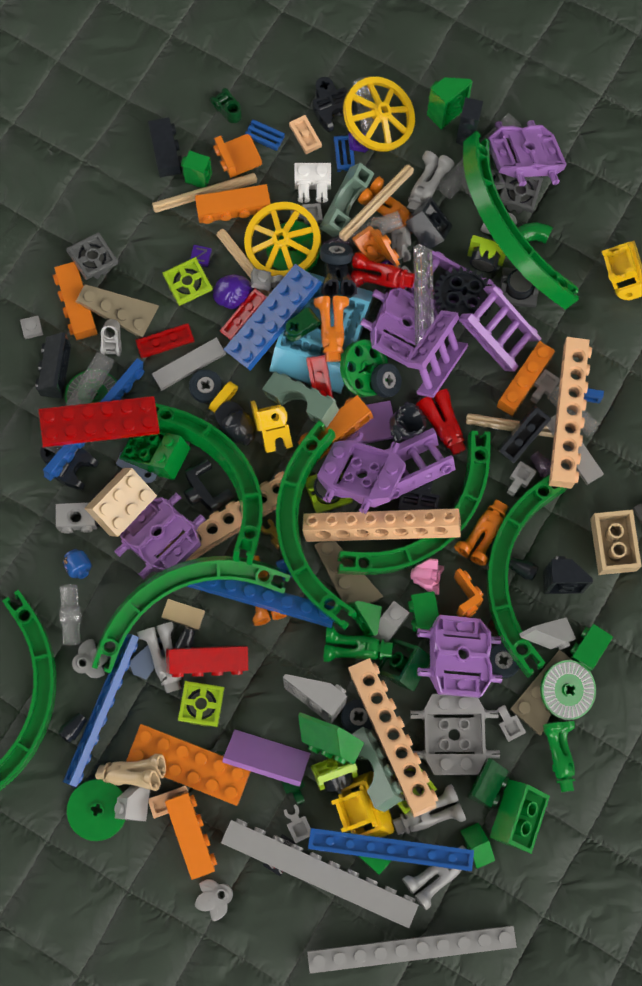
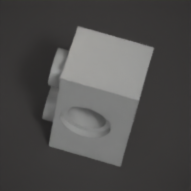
(67, 511)

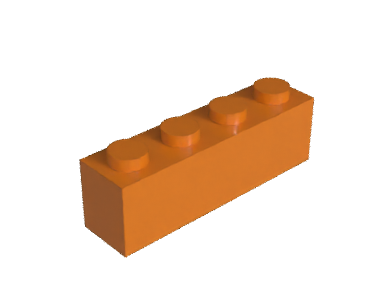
(231, 203)
(71, 284)
(525, 378)
(346, 422)
(190, 835)

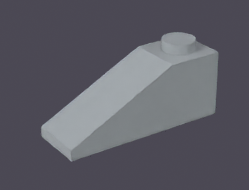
(551, 634)

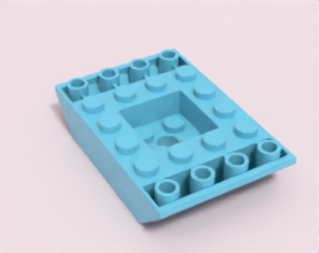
(291, 356)

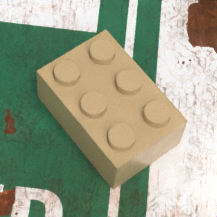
(120, 502)
(615, 542)

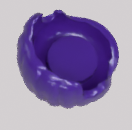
(231, 291)

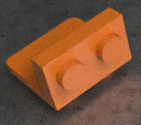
(237, 155)
(375, 246)
(474, 594)

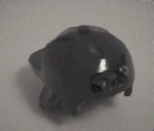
(407, 422)
(235, 423)

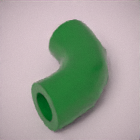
(536, 231)

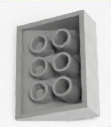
(319, 696)

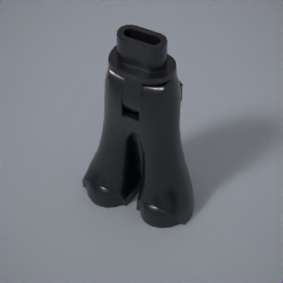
(331, 285)

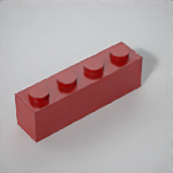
(207, 659)

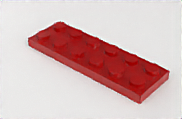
(98, 421)

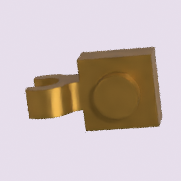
(273, 532)

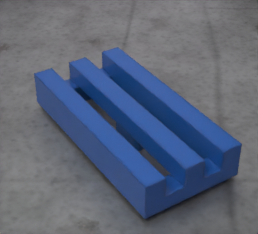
(263, 129)
(345, 167)

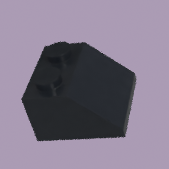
(429, 224)

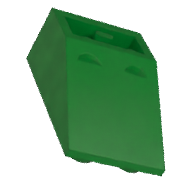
(157, 453)

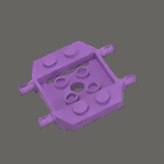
(539, 159)
(396, 306)
(381, 466)
(161, 515)
(448, 637)

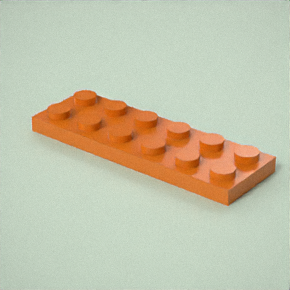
(191, 764)

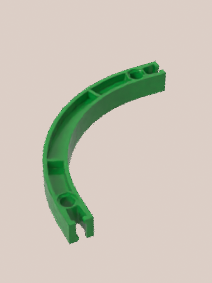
(504, 230)
(231, 460)
(288, 529)
(419, 551)
(497, 573)
(171, 580)
(42, 697)

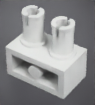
(312, 176)

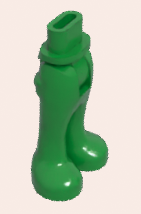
(366, 647)
(562, 759)

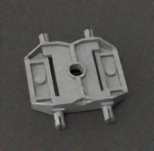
(470, 730)

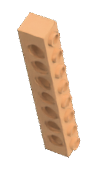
(558, 475)
(232, 509)
(382, 525)
(417, 804)

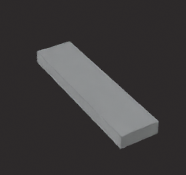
(188, 364)
(588, 467)

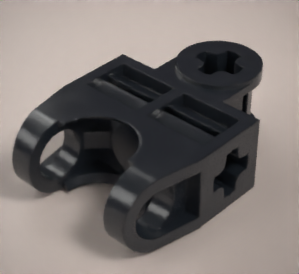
(328, 102)
(68, 474)
(419, 499)

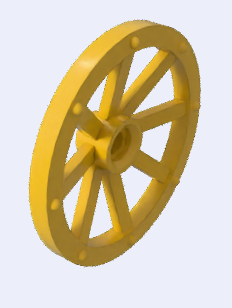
(377, 114)
(283, 243)

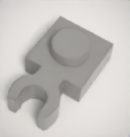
(298, 827)

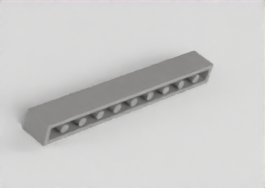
(320, 874)
(411, 949)

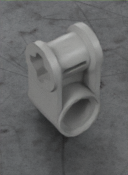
(110, 341)

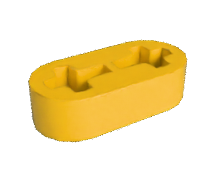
(223, 396)

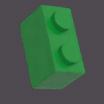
(196, 169)
(424, 610)
(591, 646)

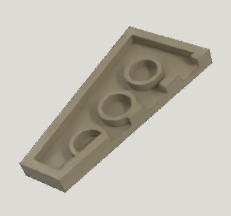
(131, 313)
(348, 586)
(530, 705)

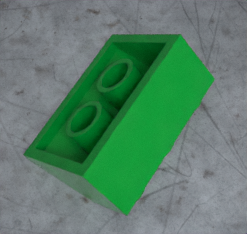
(447, 99)
(329, 739)
(519, 816)

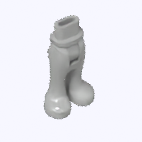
(423, 189)
(149, 635)
(408, 823)
(415, 883)

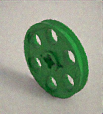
(358, 363)

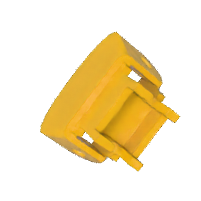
(623, 264)
(272, 428)
(358, 810)

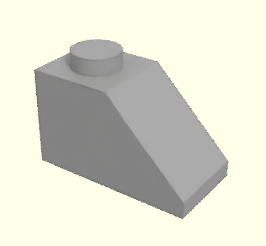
(391, 621)
(132, 804)

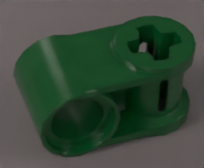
(225, 103)
(304, 322)

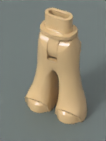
(137, 773)

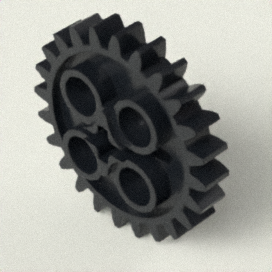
(465, 281)

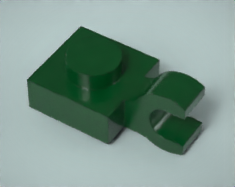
(290, 788)

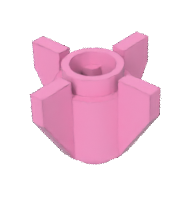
(427, 575)

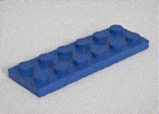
(271, 316)

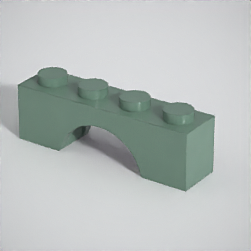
(353, 185)
(283, 389)
(384, 789)

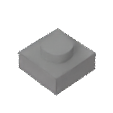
(31, 327)

